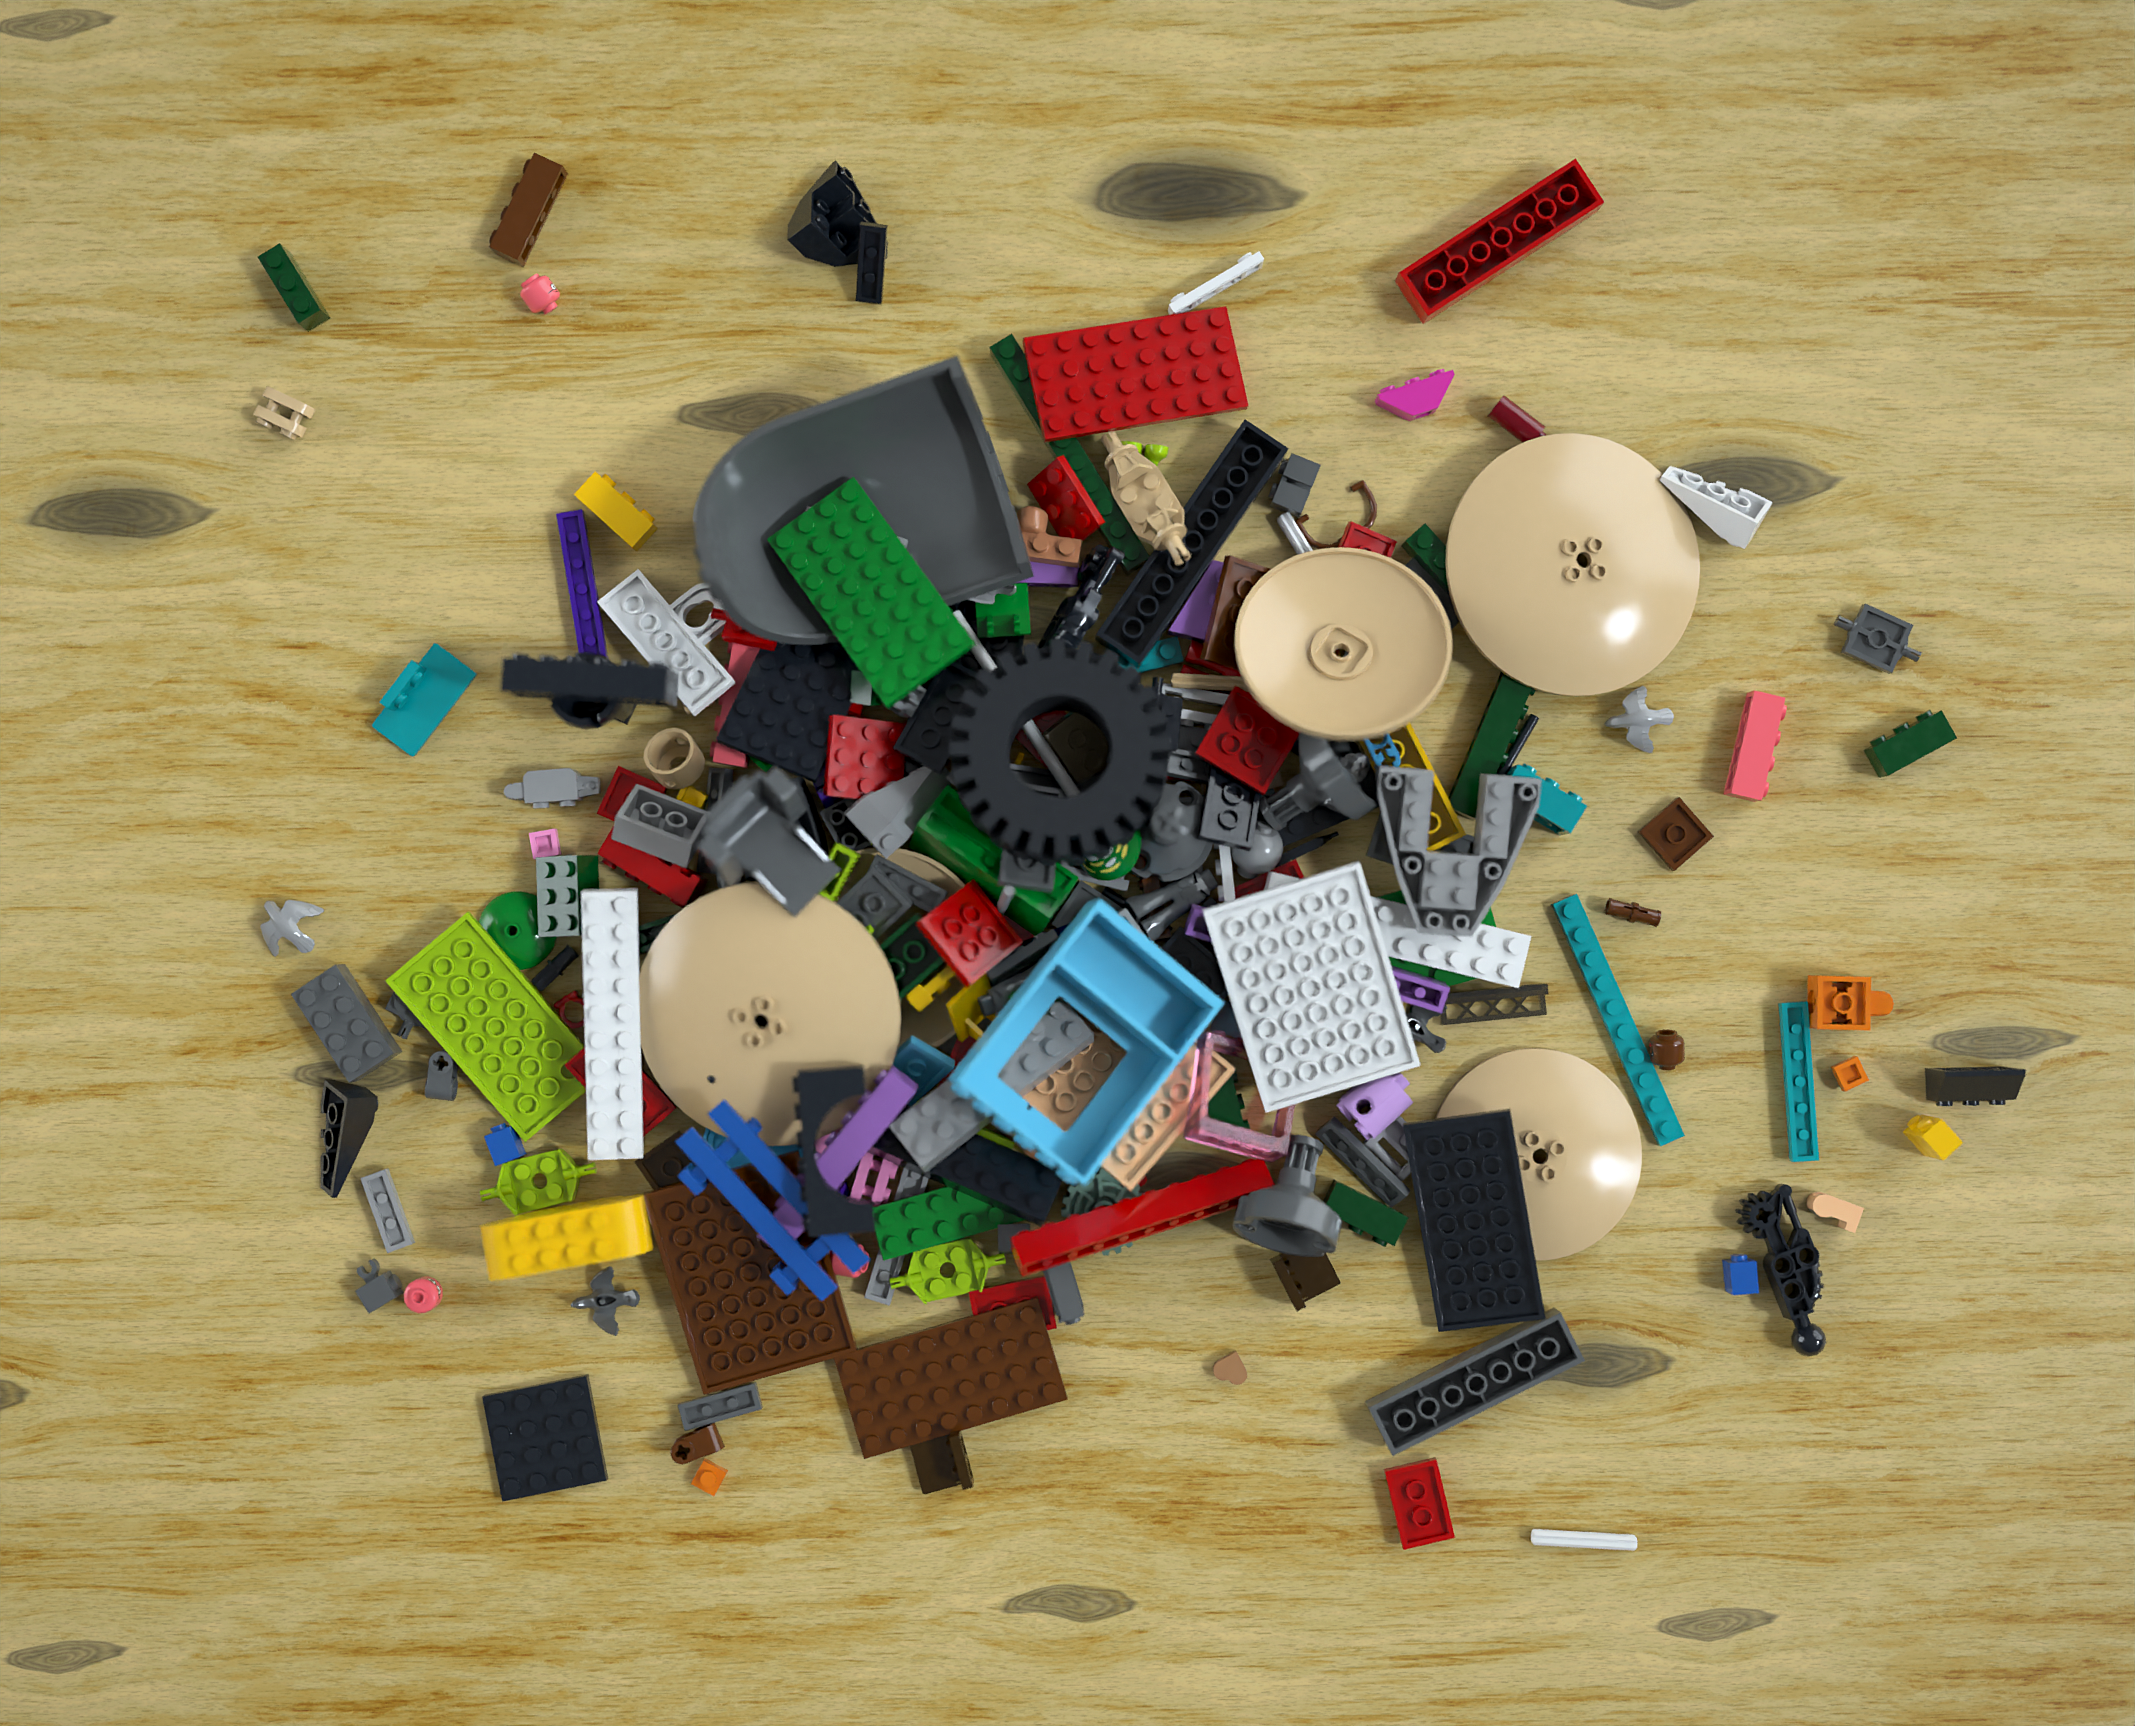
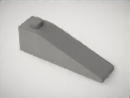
(894, 811)

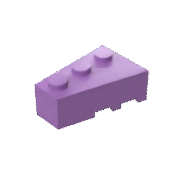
(1196, 613)

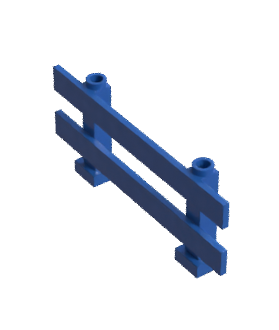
(712, 1165)

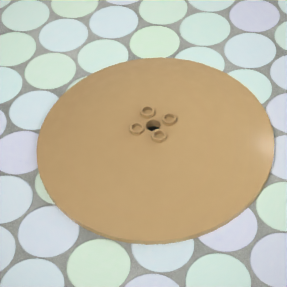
(1519, 574)
(746, 956)

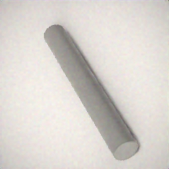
(1005, 898)

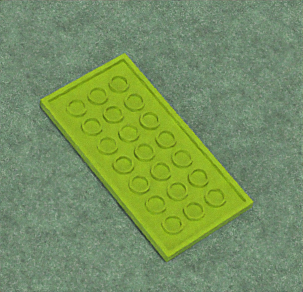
(492, 1024)

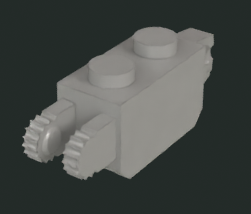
(553, 786)

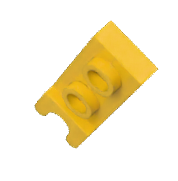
(923, 995)

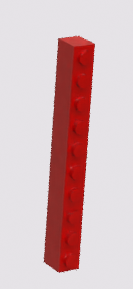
(1137, 1217)

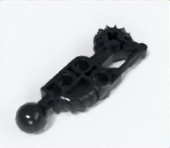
(1079, 612)
(1803, 1275)

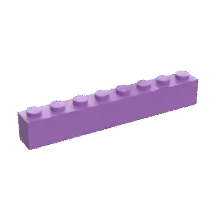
(854, 1138)

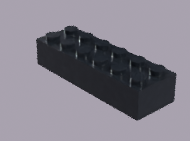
(589, 681)

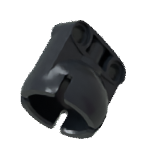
(587, 714)

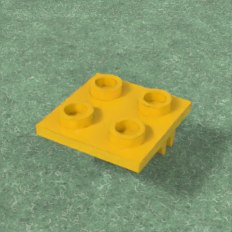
(966, 1011)

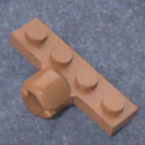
(1044, 547)

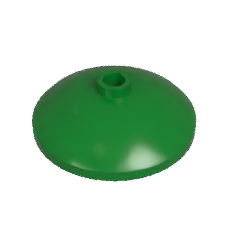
(517, 910)

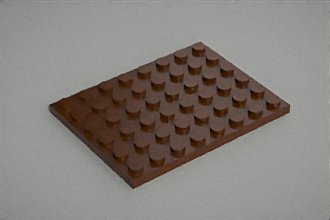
(727, 1303)

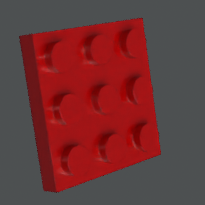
(1247, 741)
(861, 756)
(969, 933)

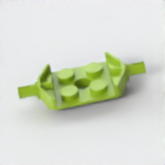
(517, 1184)
(969, 1274)

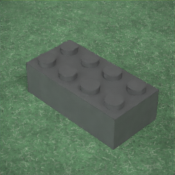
(346, 1022)

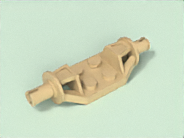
(1145, 498)

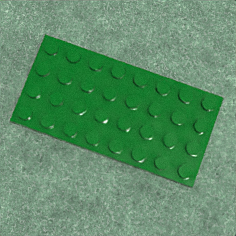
(871, 592)

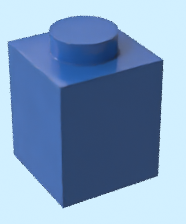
(504, 1144)
(1740, 1275)

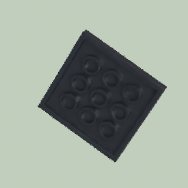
(545, 1437)

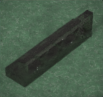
(1496, 994)

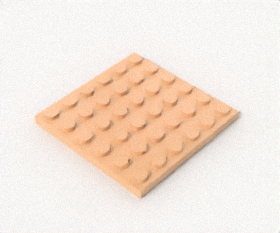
(1155, 1128)

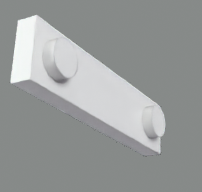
(1246, 265)

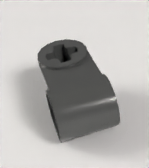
(442, 1080)

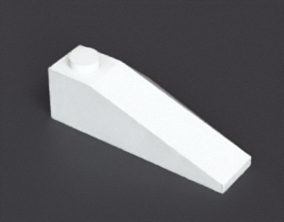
(1727, 512)

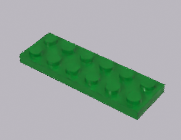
(933, 1220)

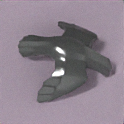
(1417, 1021)
(606, 1300)

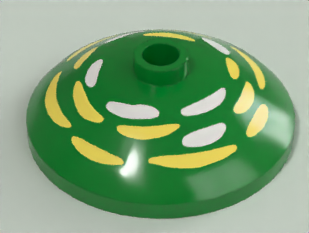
(1117, 863)

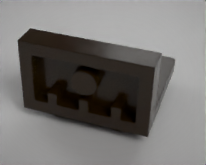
(1304, 1276)
(942, 1463)

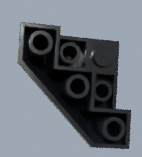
(830, 219)

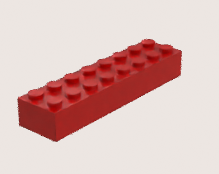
(1499, 241)

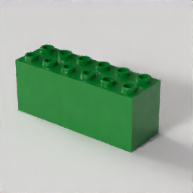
(955, 842)

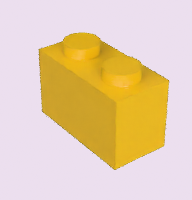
(1932, 1136)

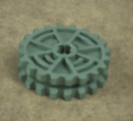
(1097, 1191)

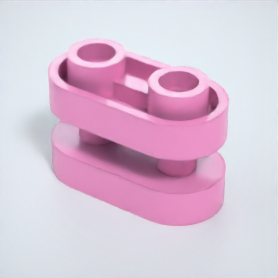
(879, 1193)

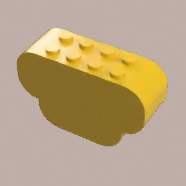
(566, 1236)

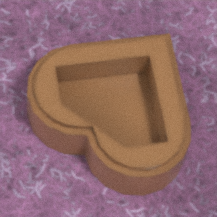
(1230, 1368)

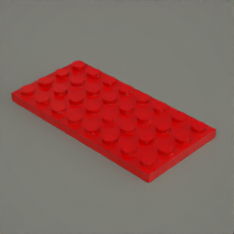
(1135, 373)

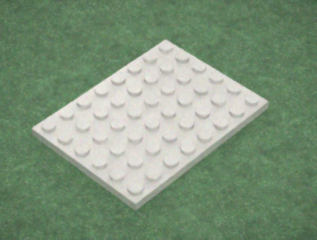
(1311, 986)

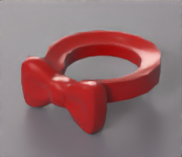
(561, 1005)

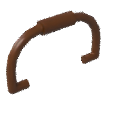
(1361, 484)

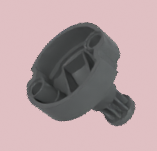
(1322, 782)
(1171, 836)
(1289, 1213)

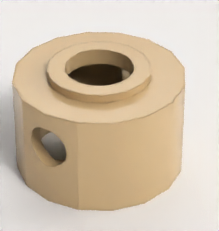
(665, 749)

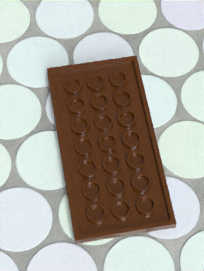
(950, 1377)

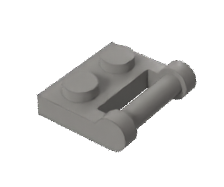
(1395, 1136)

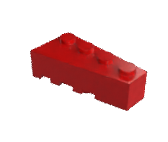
(661, 875)

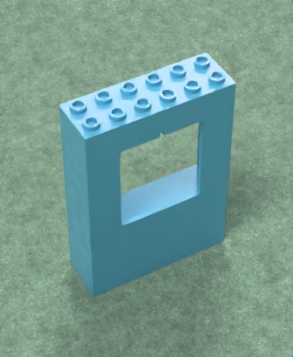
(1127, 993)

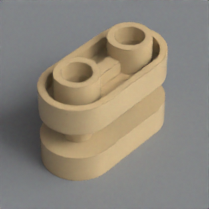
(289, 427)

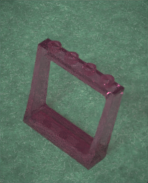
(1220, 1134)

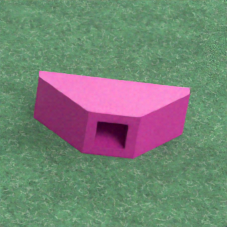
(1417, 397)

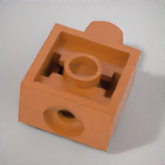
(1844, 1002)

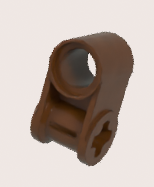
(701, 1443)

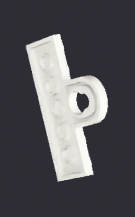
(664, 637)

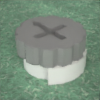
(1357, 764)

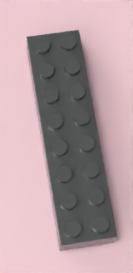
(1474, 1381)

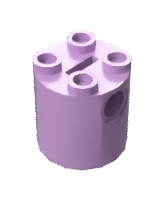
(1384, 1097)

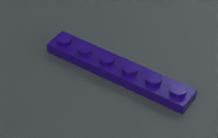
(581, 582)

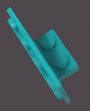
(422, 698)

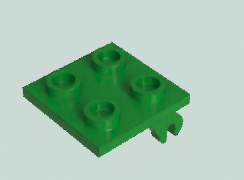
(1005, 616)

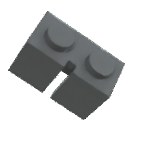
(1295, 484)

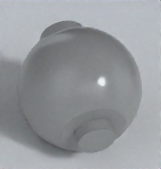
(1263, 856)

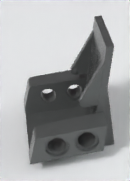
(756, 835)

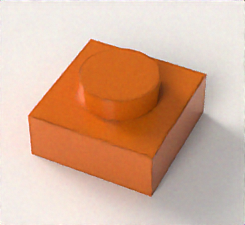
(1849, 1073)
(709, 1477)

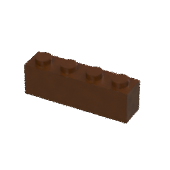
(528, 209)

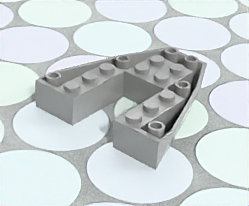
(1446, 888)

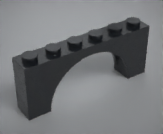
(827, 1209)

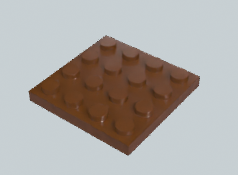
(1234, 585)

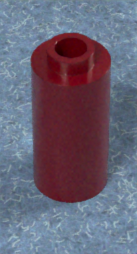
(1516, 420)

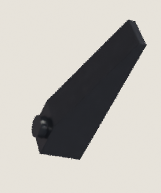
(349, 1117)

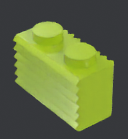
(845, 860)

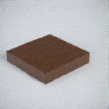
(1675, 834)

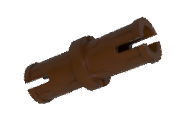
(1632, 912)

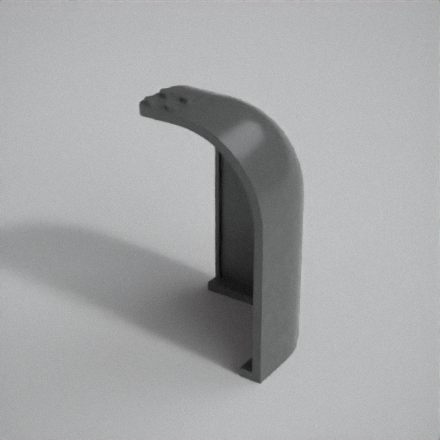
(917, 456)

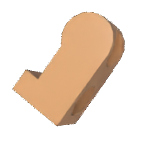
(1826, 1206)

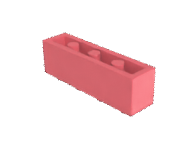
(1755, 746)

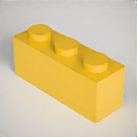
(616, 510)

